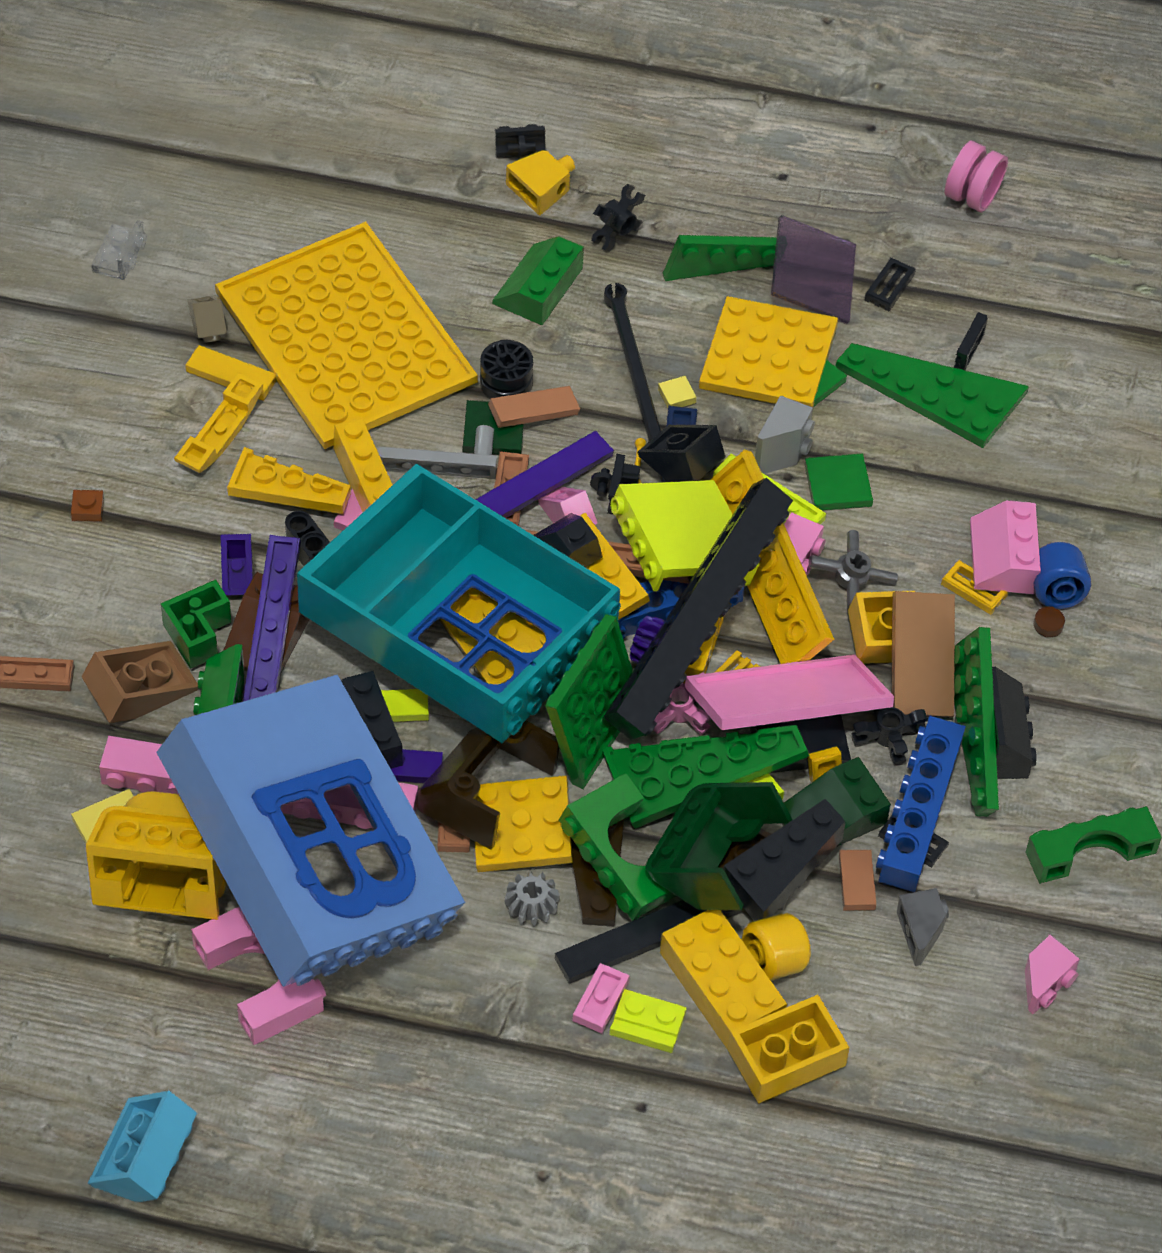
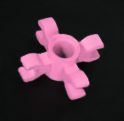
(683, 712)

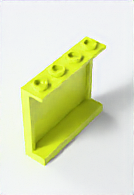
(671, 525)

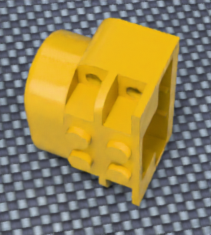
(153, 859)

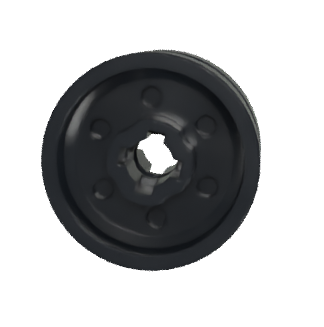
(506, 369)

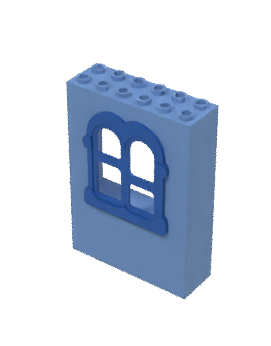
(290, 746)

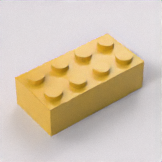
(719, 973)

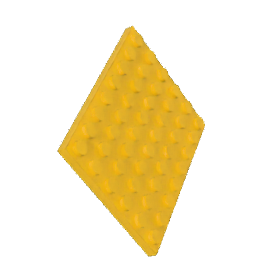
(345, 333)

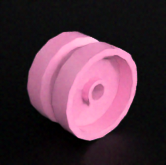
(976, 176)

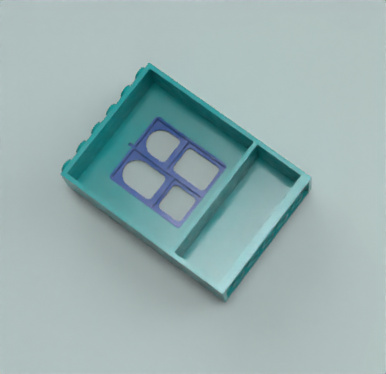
(415, 559)

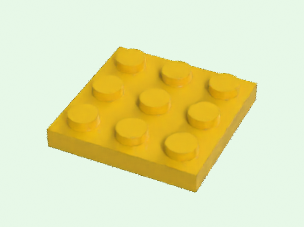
(527, 824)

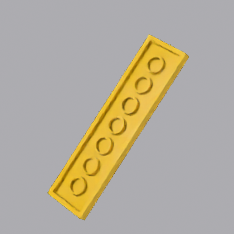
(780, 583)

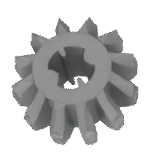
(532, 898)

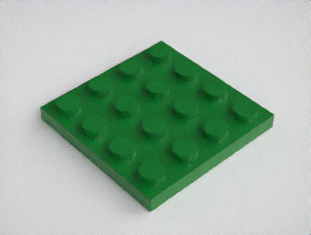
(584, 698)

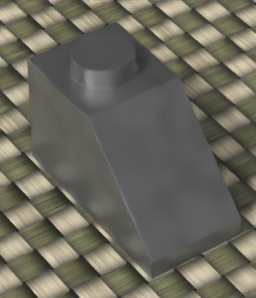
(922, 921)

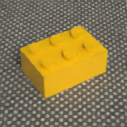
(788, 1048)

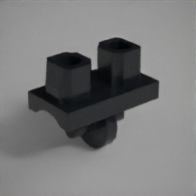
(519, 140)
(622, 474)

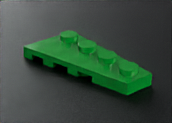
(712, 255)

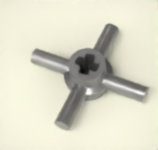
(852, 568)

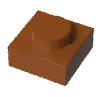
(87, 505)

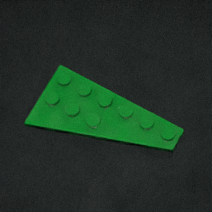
(951, 397)
(976, 711)
(675, 766)

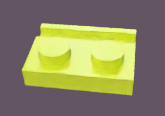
(648, 1021)

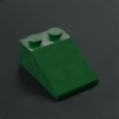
(851, 793)

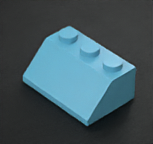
(143, 1146)

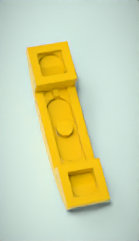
(222, 426)

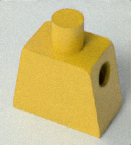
(540, 179)

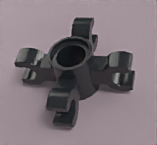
(618, 217)
(887, 736)

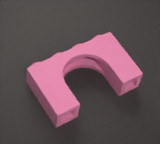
(271, 1009)

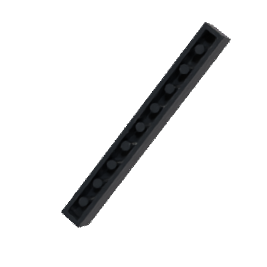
(698, 610)

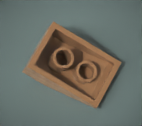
(137, 679)

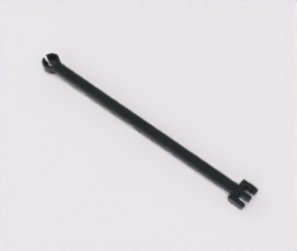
(633, 359)

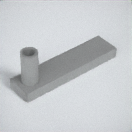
(477, 465)

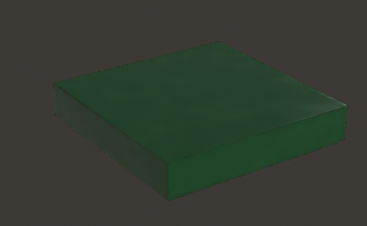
(504, 439)

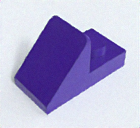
(236, 563)

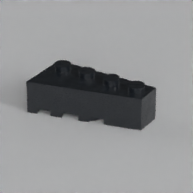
(784, 859)

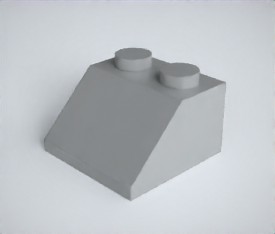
(784, 436)

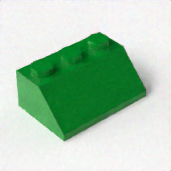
(541, 279)
(221, 681)

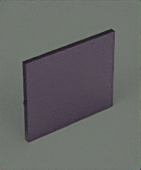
(813, 269)

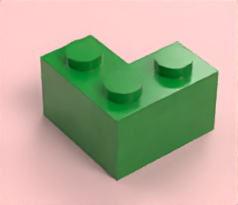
(193, 618)

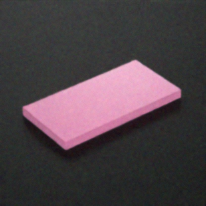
(788, 692)

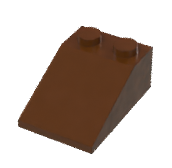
(244, 622)

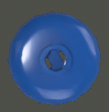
(1063, 576)

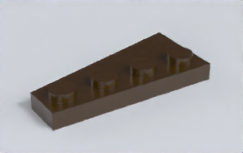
(595, 901)

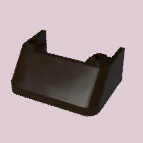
(453, 787)

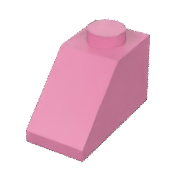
(566, 501)

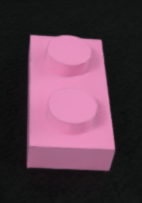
(601, 998)

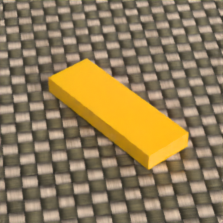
(223, 368)

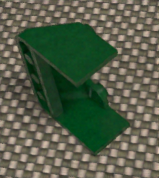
(702, 833)

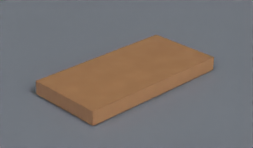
(923, 652)

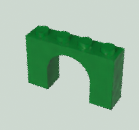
(588, 826)

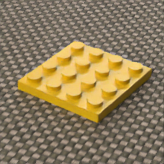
(768, 352)

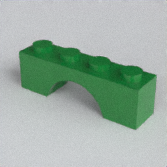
(1127, 833)

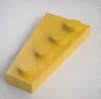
(274, 483)

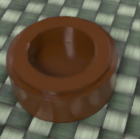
(1049, 621)

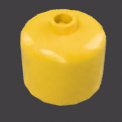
(778, 945)

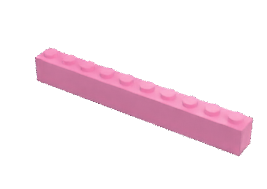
(138, 767)

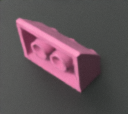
(1005, 547)

